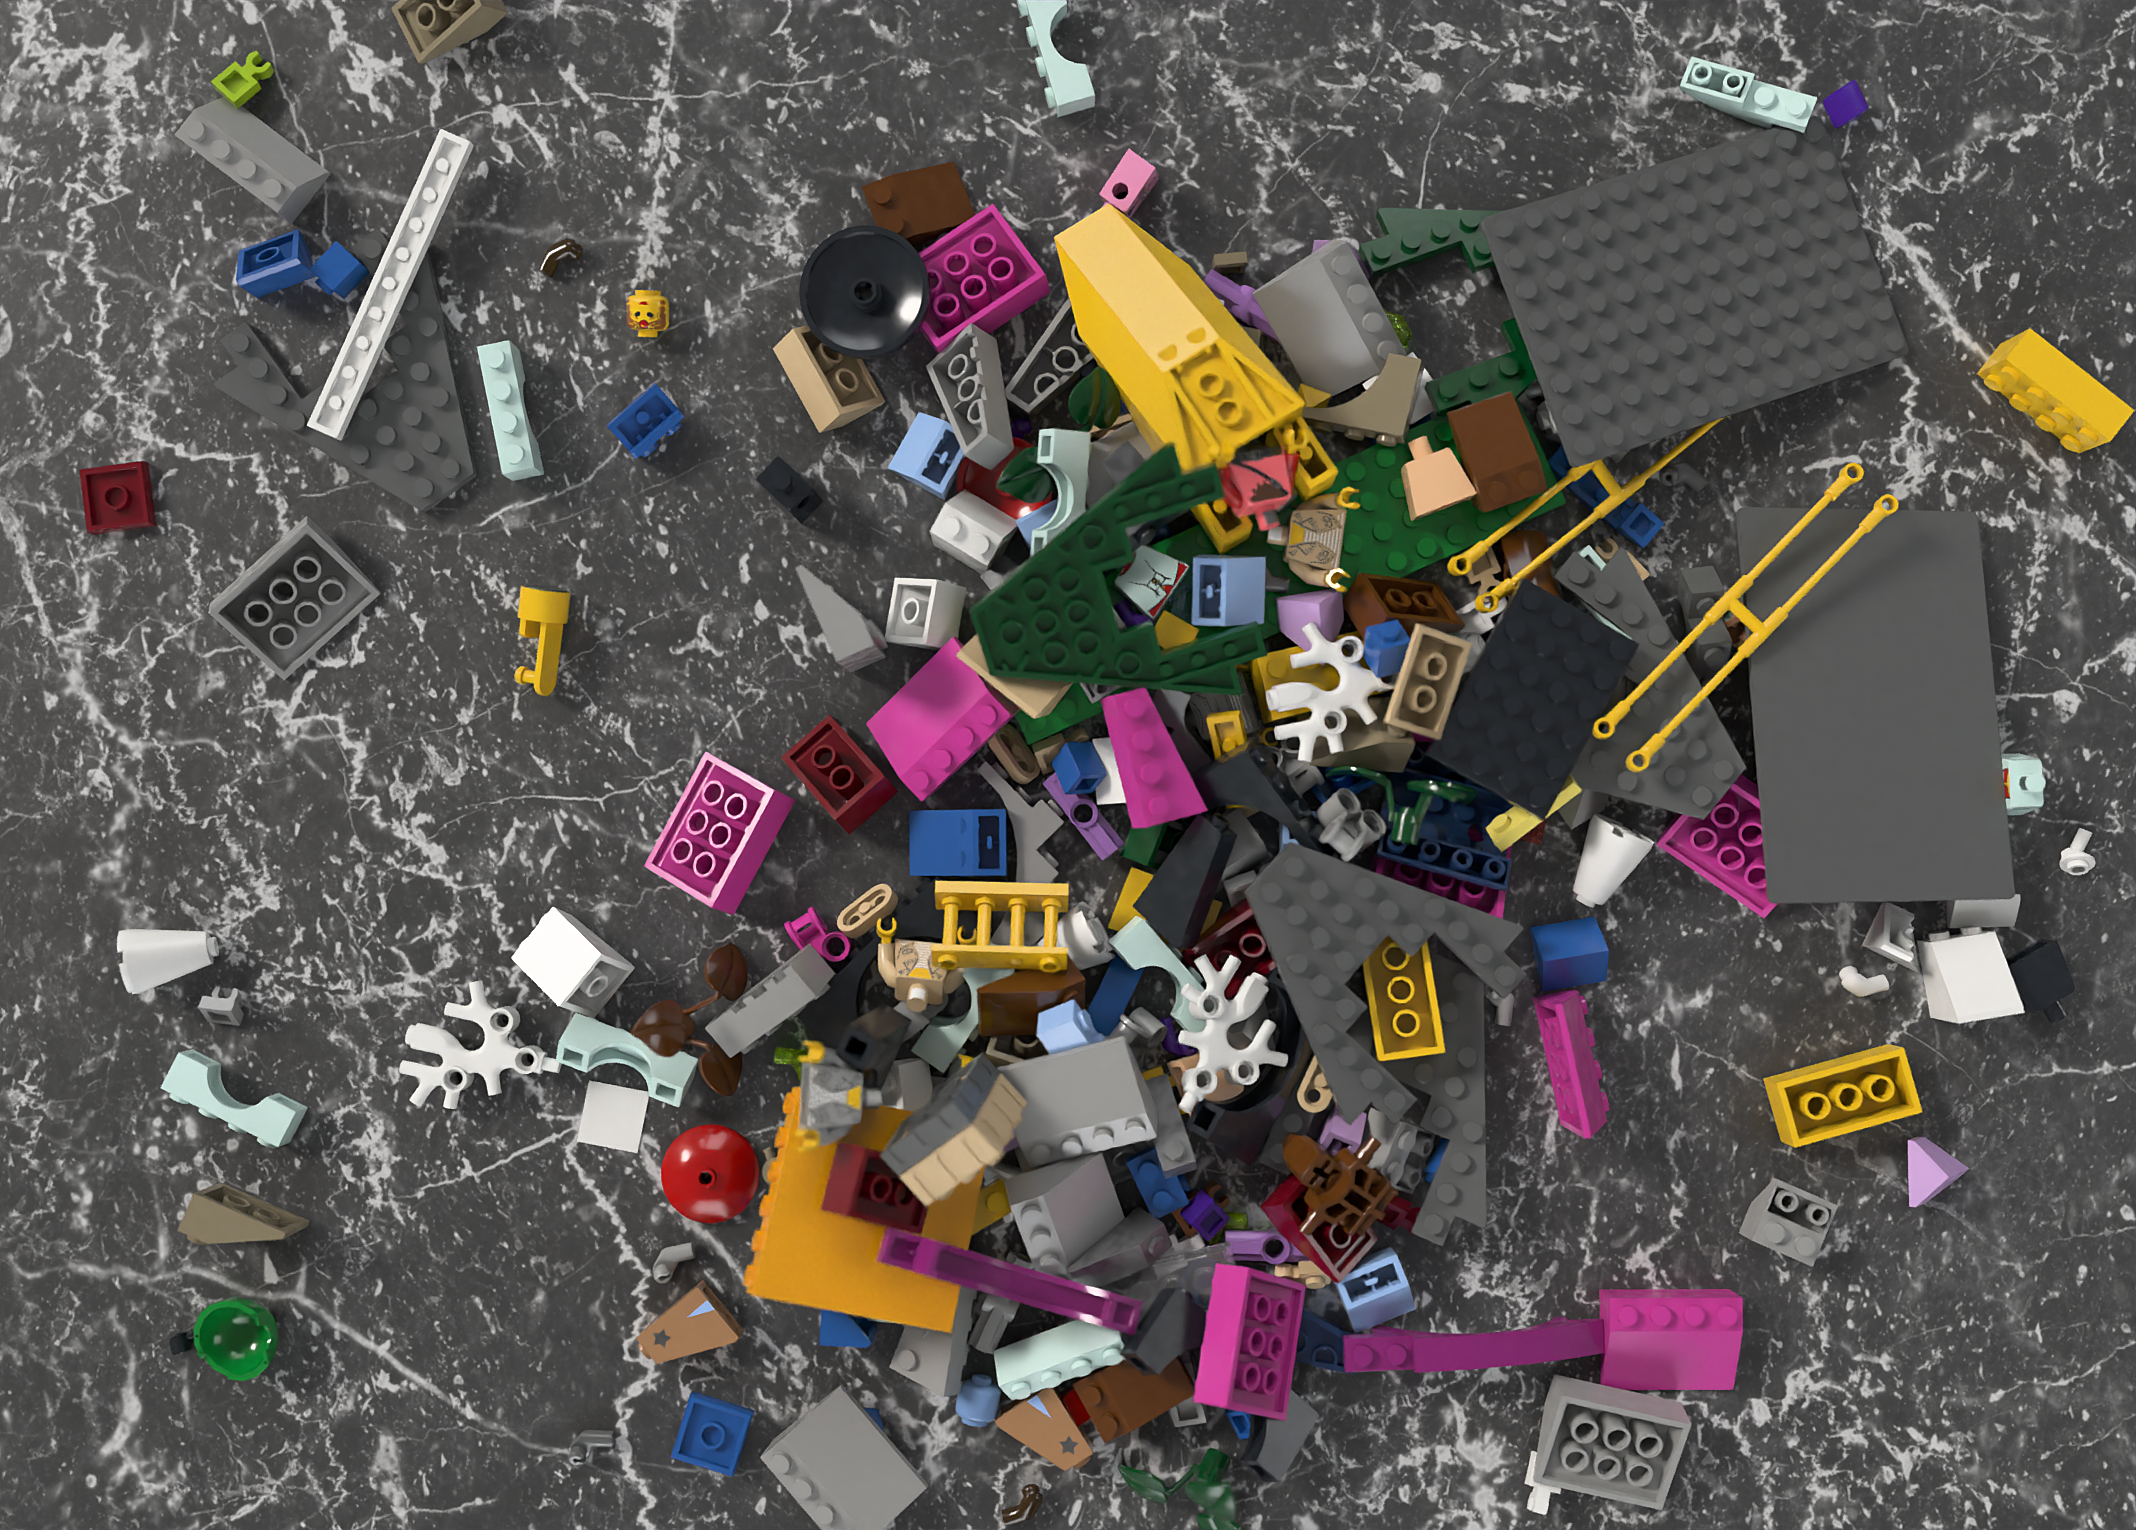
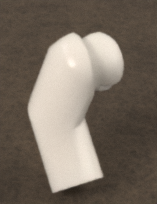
(1860, 985)

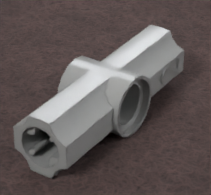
(996, 1313)

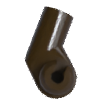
(557, 252)

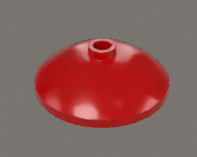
(983, 483)
(728, 1160)

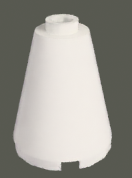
(1607, 859)
(1083, 937)
(162, 956)

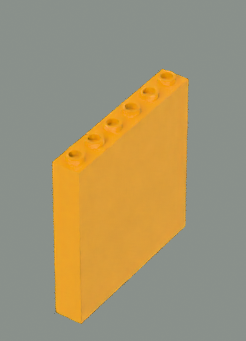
(832, 1258)

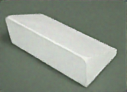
(1982, 912)

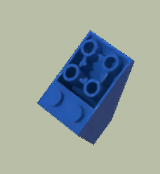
(958, 842)

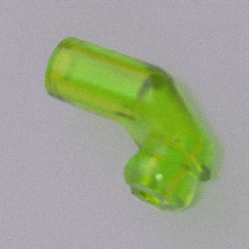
(1237, 1221)

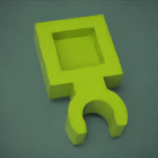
(241, 83)

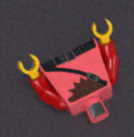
(1259, 479)

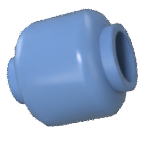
(978, 1401)

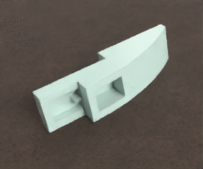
(1745, 98)

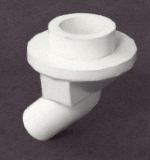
(2074, 859)

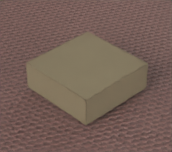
(1230, 263)

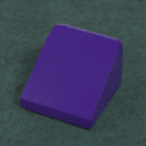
(1845, 104)
(1204, 1215)

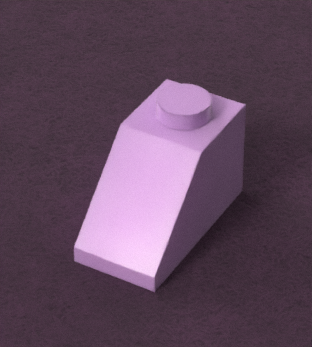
(1338, 1134)

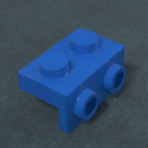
(646, 422)
(1158, 1193)

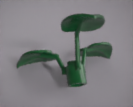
(1092, 403)
(1409, 821)
(1205, 1491)

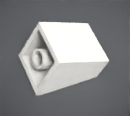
(973, 531)
(572, 963)
(1967, 976)

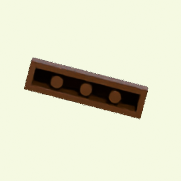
(1519, 549)

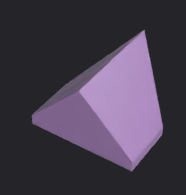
(1298, 610)
(1929, 1170)

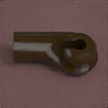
(1026, 1509)

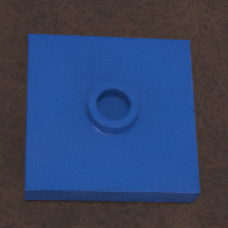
(712, 1433)

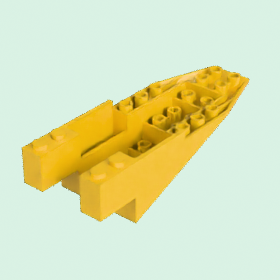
(1179, 358)

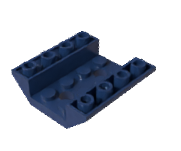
(1443, 835)

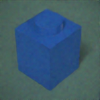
(338, 271)
(1385, 648)
(1079, 768)

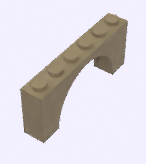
(1379, 412)

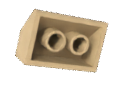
(828, 383)
(1427, 682)
(1031, 695)

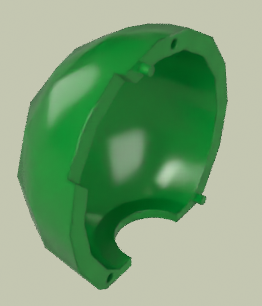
(236, 1337)

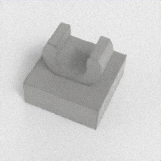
(220, 1009)

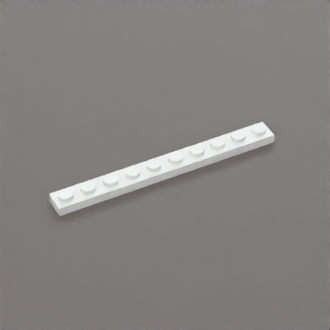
(390, 284)

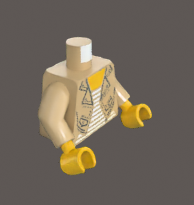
(1315, 538)
(910, 969)

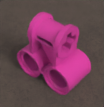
(817, 935)

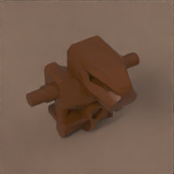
(1341, 1186)

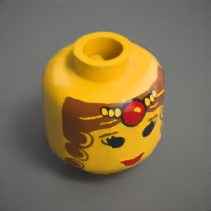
(647, 312)

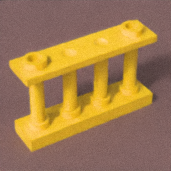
(1000, 896)

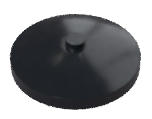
(865, 292)

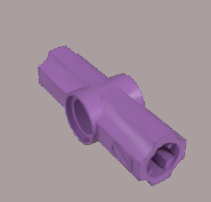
(1239, 303)
(1096, 831)
(1251, 1245)

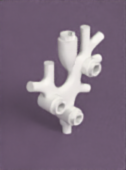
(1352, 693)
(1216, 1054)
(487, 1060)

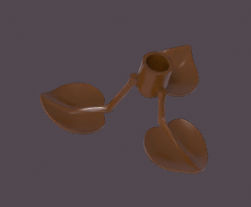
(668, 1027)

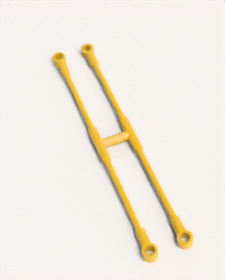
(1617, 496)
(1760, 630)

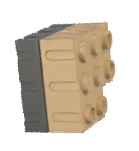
(955, 1131)

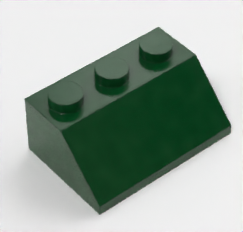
(1154, 843)

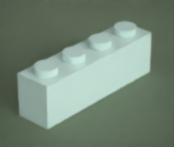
(1056, 1357)

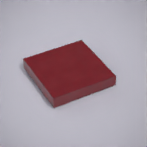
(117, 497)

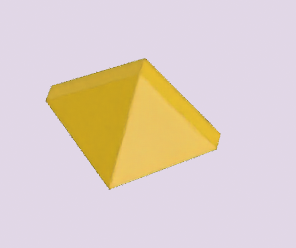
(1313, 397)

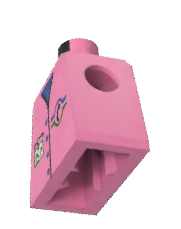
(1130, 176)

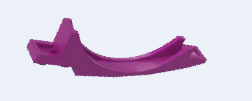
(1009, 1281)
(1422, 1352)

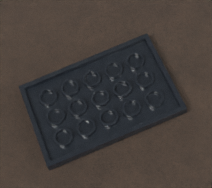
(1532, 699)

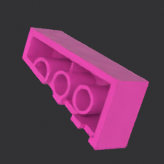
(1148, 763)

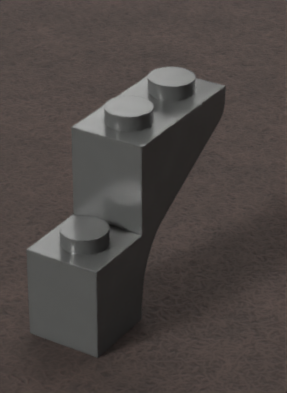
(1698, 592)
(1187, 740)

